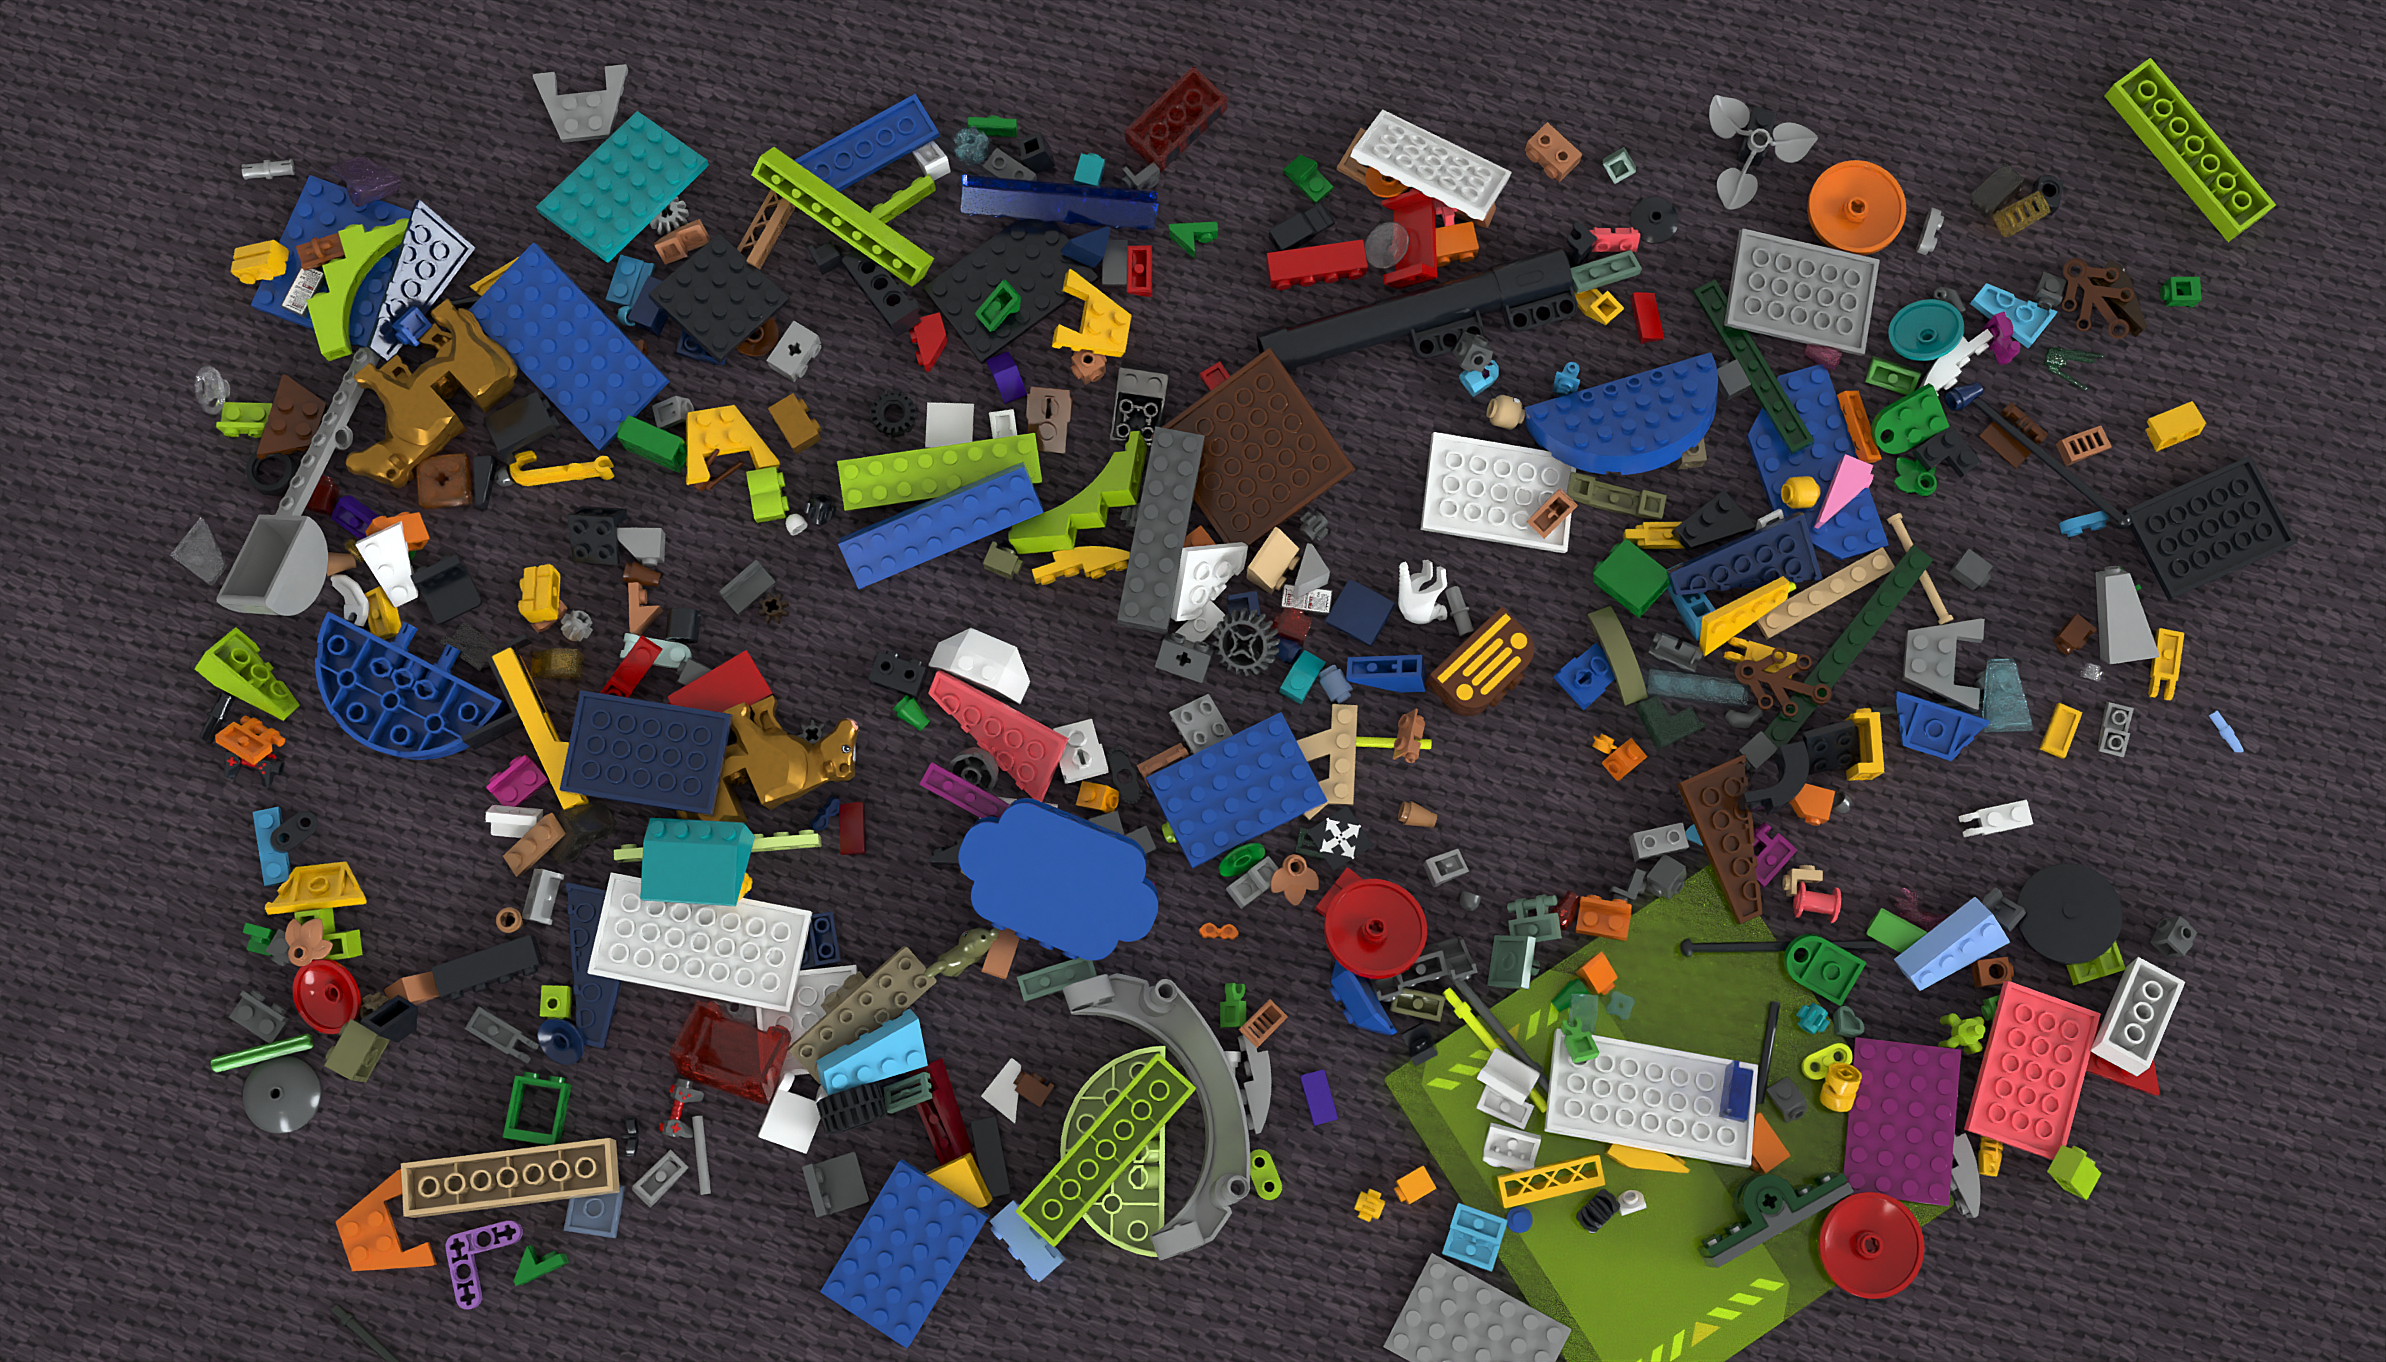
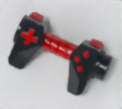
(267, 767)

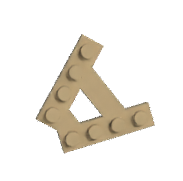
(1341, 746)

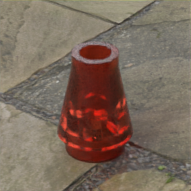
(1566, 909)

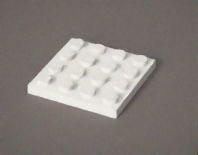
(806, 1008)

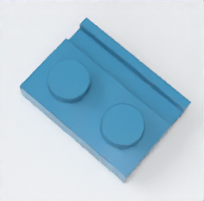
(628, 280)

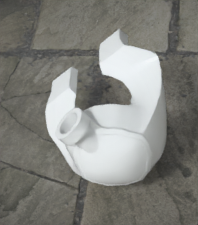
(1418, 605)

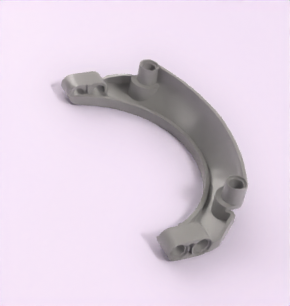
(1190, 1039)

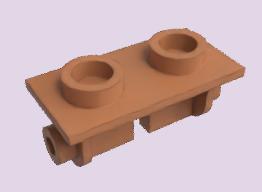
(1410, 727)
(1162, 761)

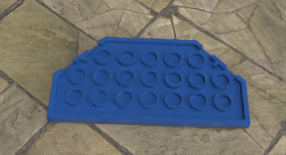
(1857, 525)

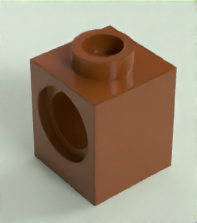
(1981, 974)

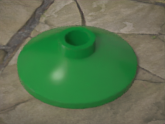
(1241, 859)

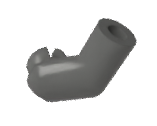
(1950, 296)
(1743, 720)

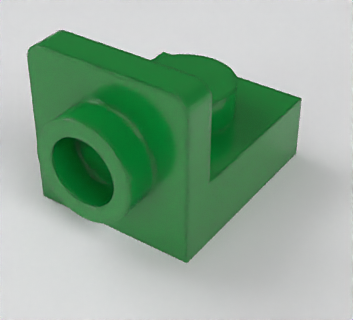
(259, 938)

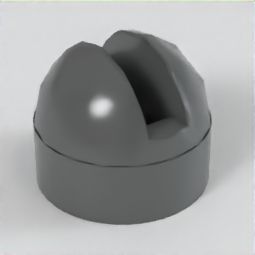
(504, 476)
(1841, 802)
(1469, 901)

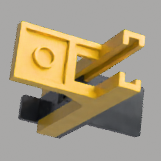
(527, 711)

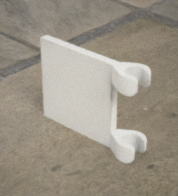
(791, 1117)

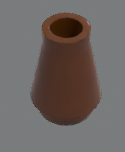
(638, 573)

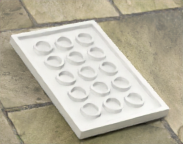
(1431, 165)
(1492, 491)

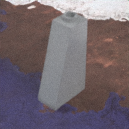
(2121, 619)

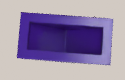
(1006, 377)

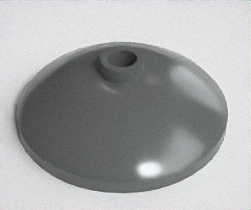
(298, 1094)

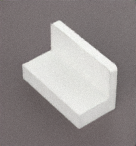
(512, 821)
(1509, 1076)

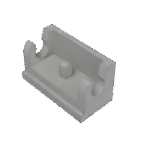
(541, 896)

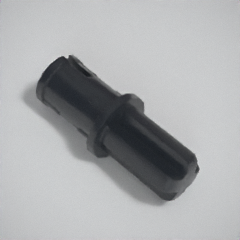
(216, 717)

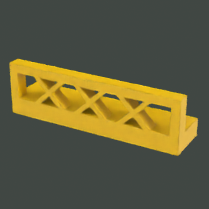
(1552, 1186)

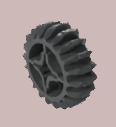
(1239, 634)

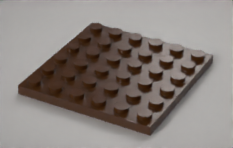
(1260, 451)

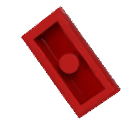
(1139, 270)
(1646, 317)

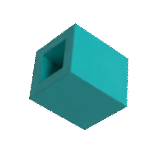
(1089, 170)

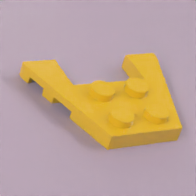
(1103, 321)
(723, 430)

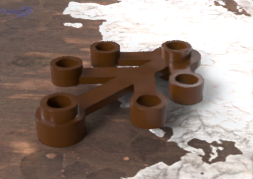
(2094, 295)
(1778, 681)

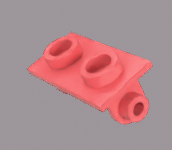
(1620, 241)

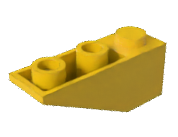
(1645, 1159)

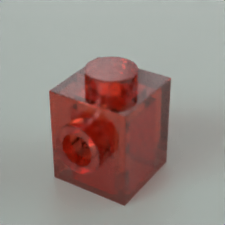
(1293, 624)

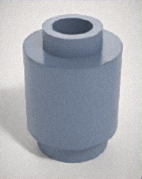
(1335, 684)

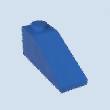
(1391, 673)

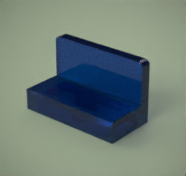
(1736, 1092)

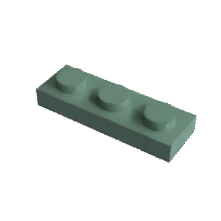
(1605, 271)
(1055, 978)

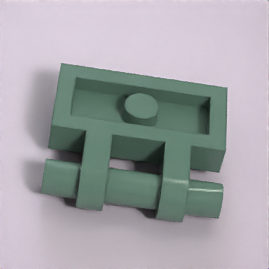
(1543, 926)

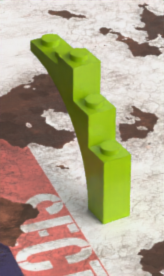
(332, 310)

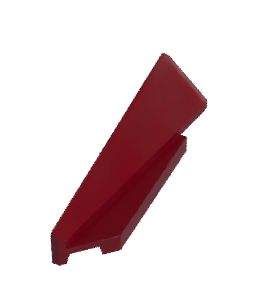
(942, 1115)

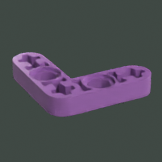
(472, 1247)

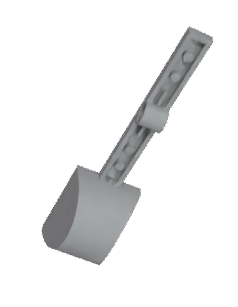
(287, 552)

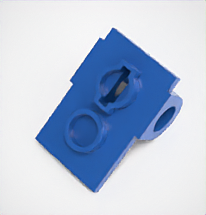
(1586, 676)

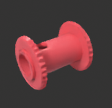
(1817, 902)

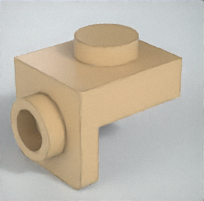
(1804, 874)

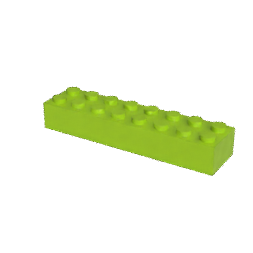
(2189, 150)
(932, 471)
(1105, 1150)

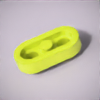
(1824, 1058)

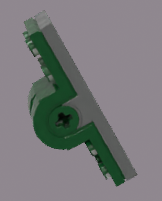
(1781, 1211)

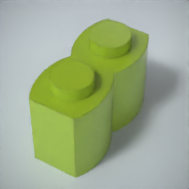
(767, 494)

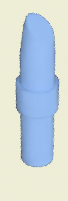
(2226, 731)

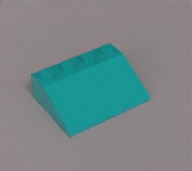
(694, 861)

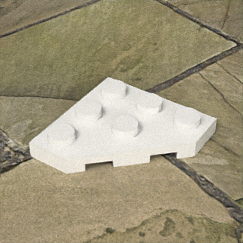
(1204, 575)

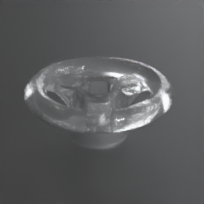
(214, 388)

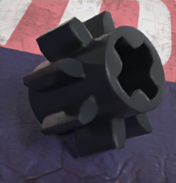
(820, 509)

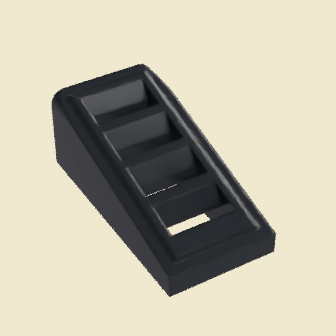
(484, 478)

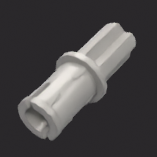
(1459, 611)

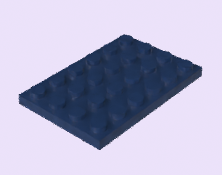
(646, 753)

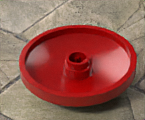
(1375, 928)
(1870, 1245)

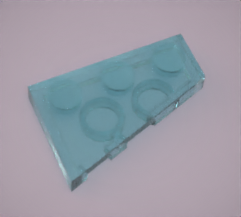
(2004, 698)

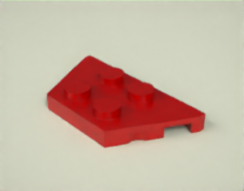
(2144, 1082)

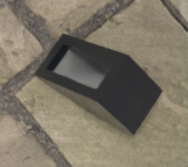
(393, 1020)

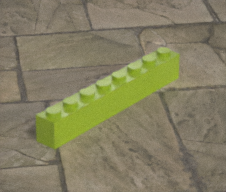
(842, 216)

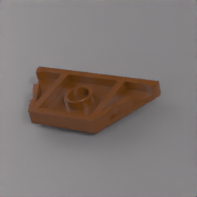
(292, 420)

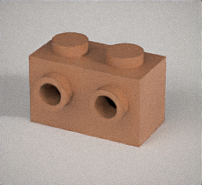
(1552, 152)

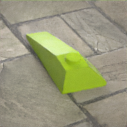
(239, 670)

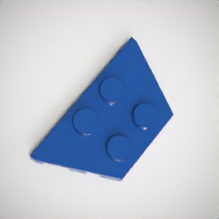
(1935, 727)

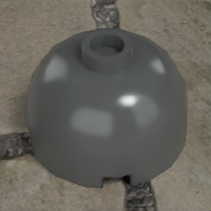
(976, 767)

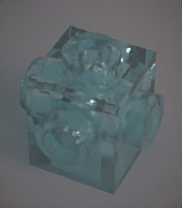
(971, 146)

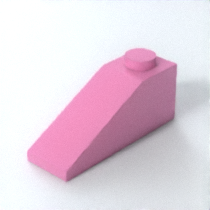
(1848, 481)

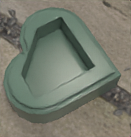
(1846, 1023)

